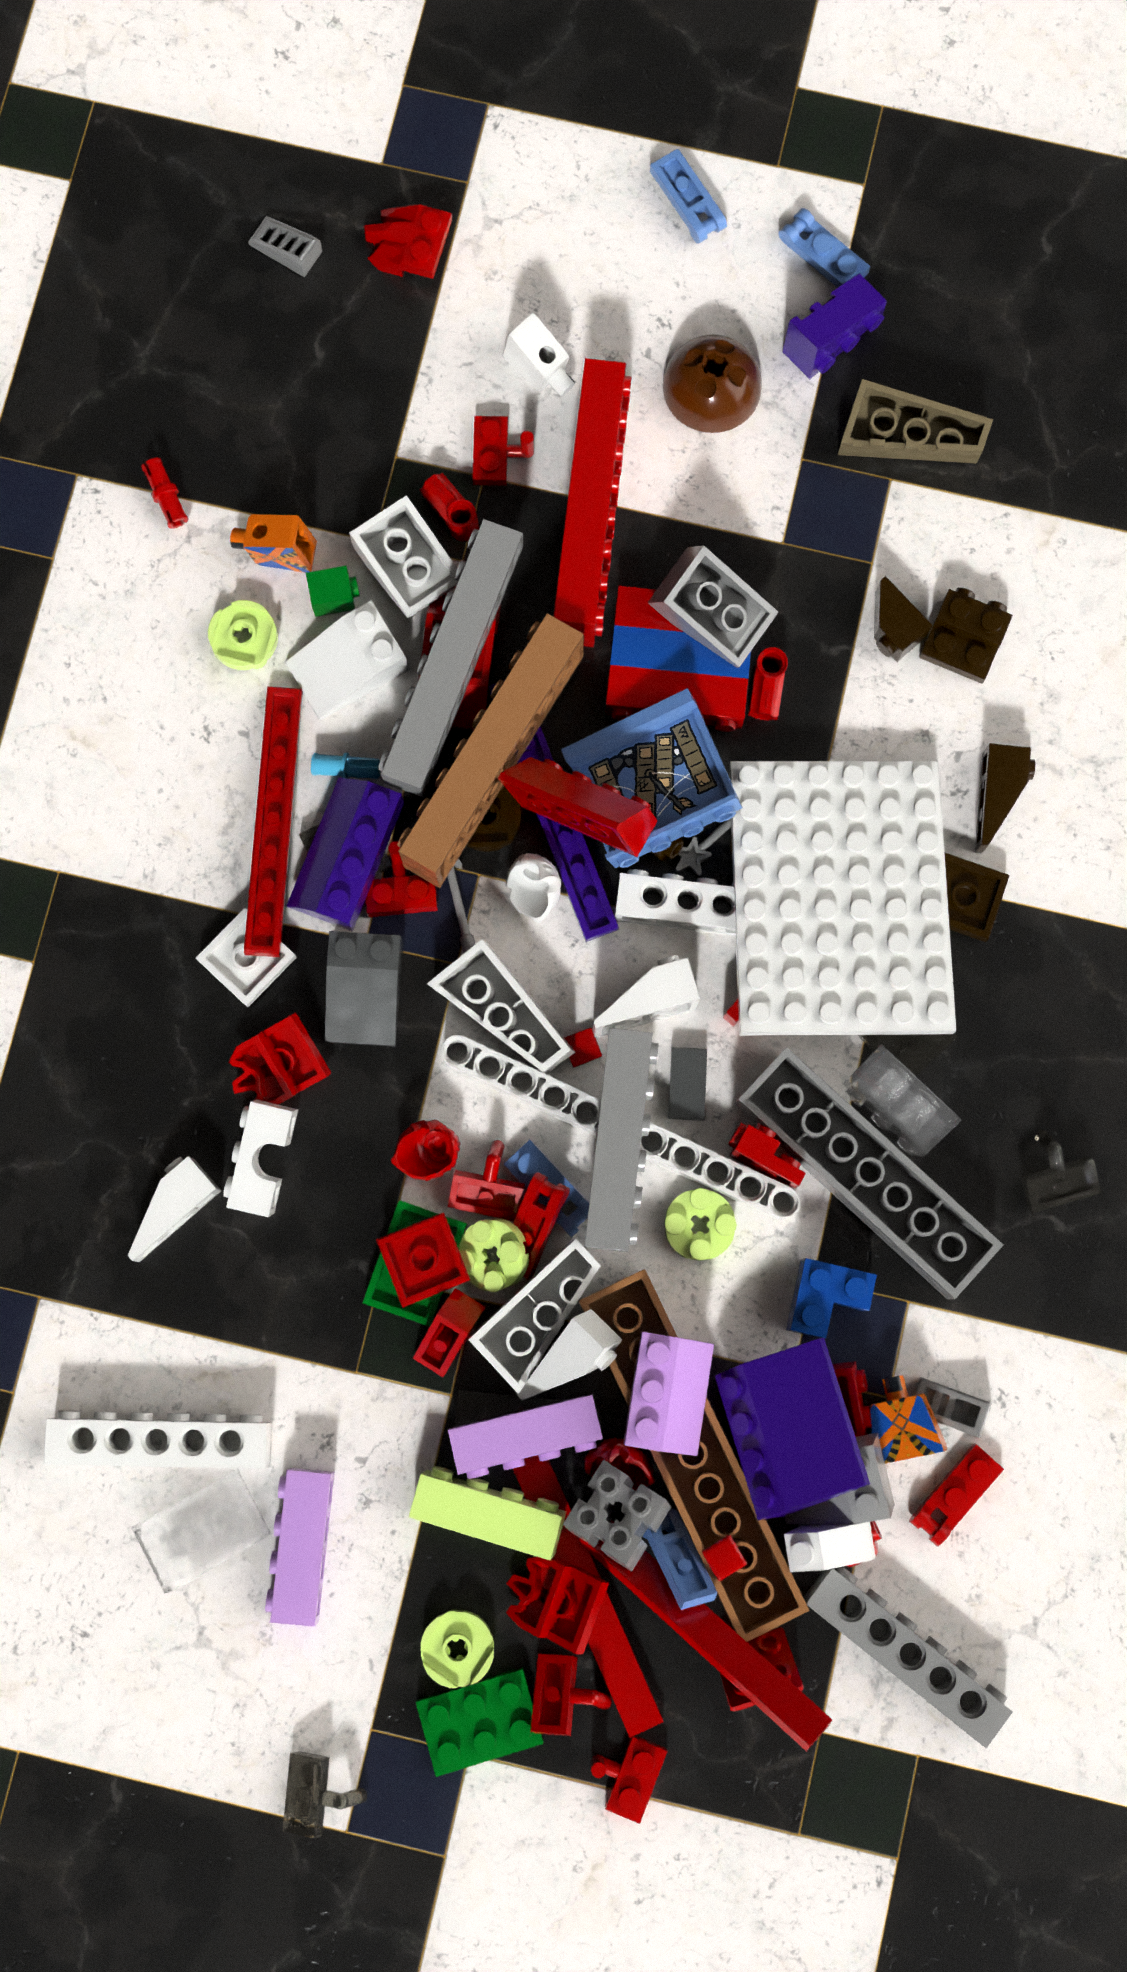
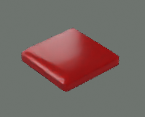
(585, 1047)
(724, 1557)

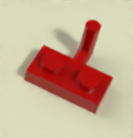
(492, 449)
(400, 893)
(486, 1192)
(557, 1694)
(633, 1777)

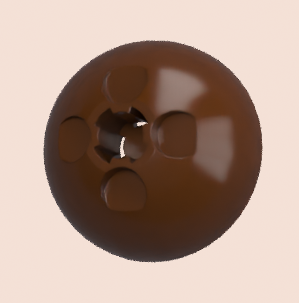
(706, 397)

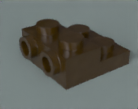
(966, 634)

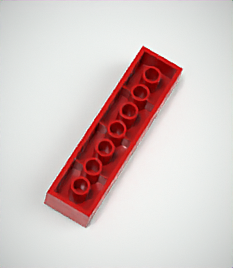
(593, 497)

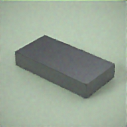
(687, 1084)

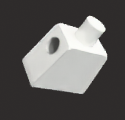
(538, 356)

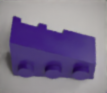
(834, 326)

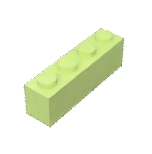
(488, 1513)

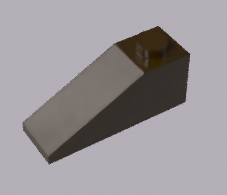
(1003, 778)

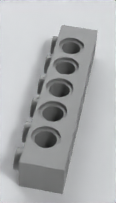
(979, 1721)

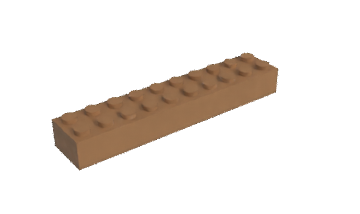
(709, 1486)

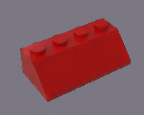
(580, 804)

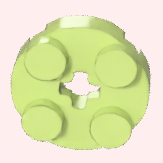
(233, 619)
(679, 1224)
(508, 1240)
(462, 1670)

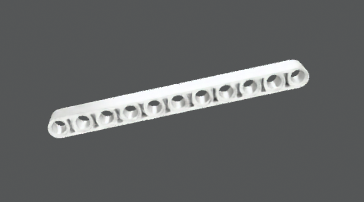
(670, 1141)

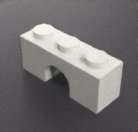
(250, 1186)

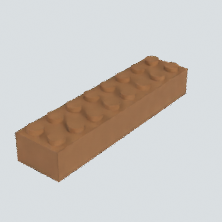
(495, 745)

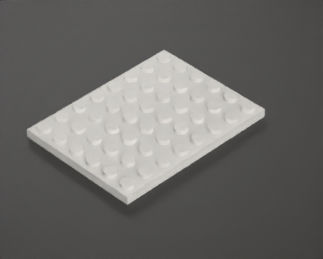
(841, 899)

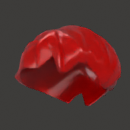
(426, 1150)
(625, 1458)

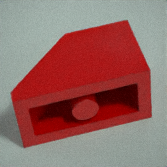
(448, 1332)

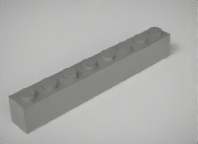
(452, 658)

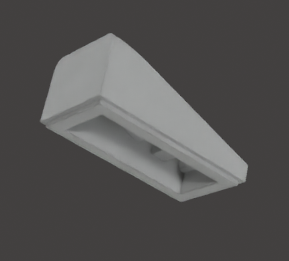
(299, 264)
(981, 1414)

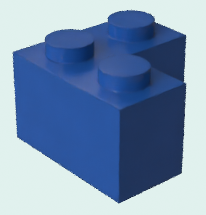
(820, 1287)

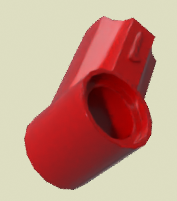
(450, 506)
(767, 686)

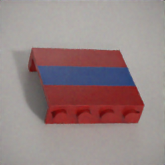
(659, 660)

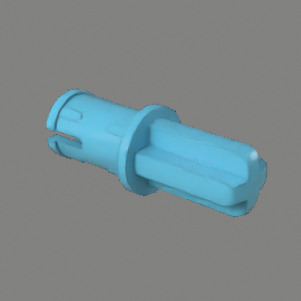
(345, 766)

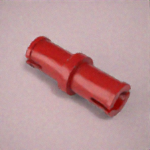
(164, 493)

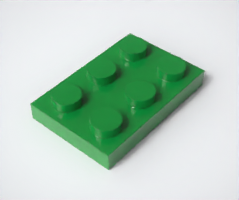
(381, 1290)
(478, 1722)

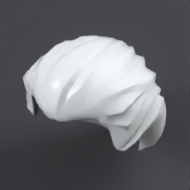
(533, 885)

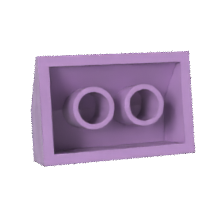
(668, 1394)

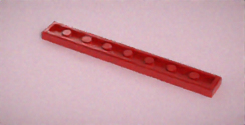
(273, 822)
(607, 1637)
(723, 1650)

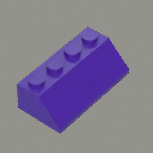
(346, 852)

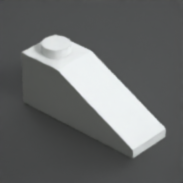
(175, 1201)
(580, 1349)

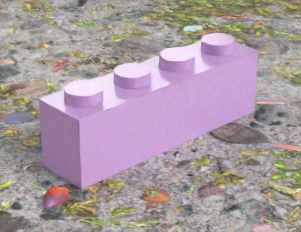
(525, 1434)
(301, 1547)

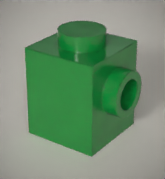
(332, 590)

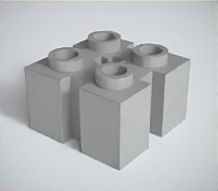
(621, 1539)

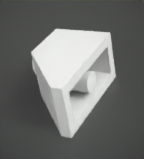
(828, 1546)

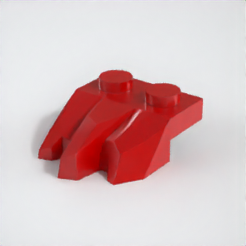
(409, 239)
(278, 1062)
(557, 1602)

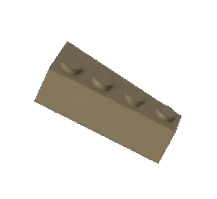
(911, 428)

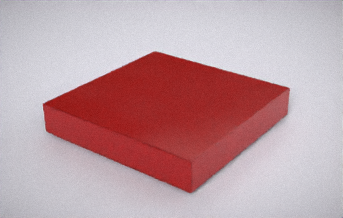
(423, 1259)

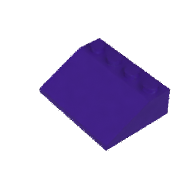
(791, 1430)

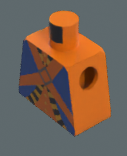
(277, 542)
(905, 1423)

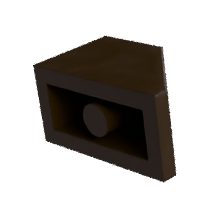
(897, 622)

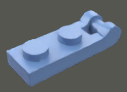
(688, 195)
(822, 249)
(531, 1160)
(681, 1562)

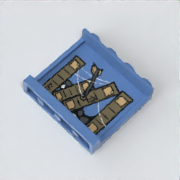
(668, 762)

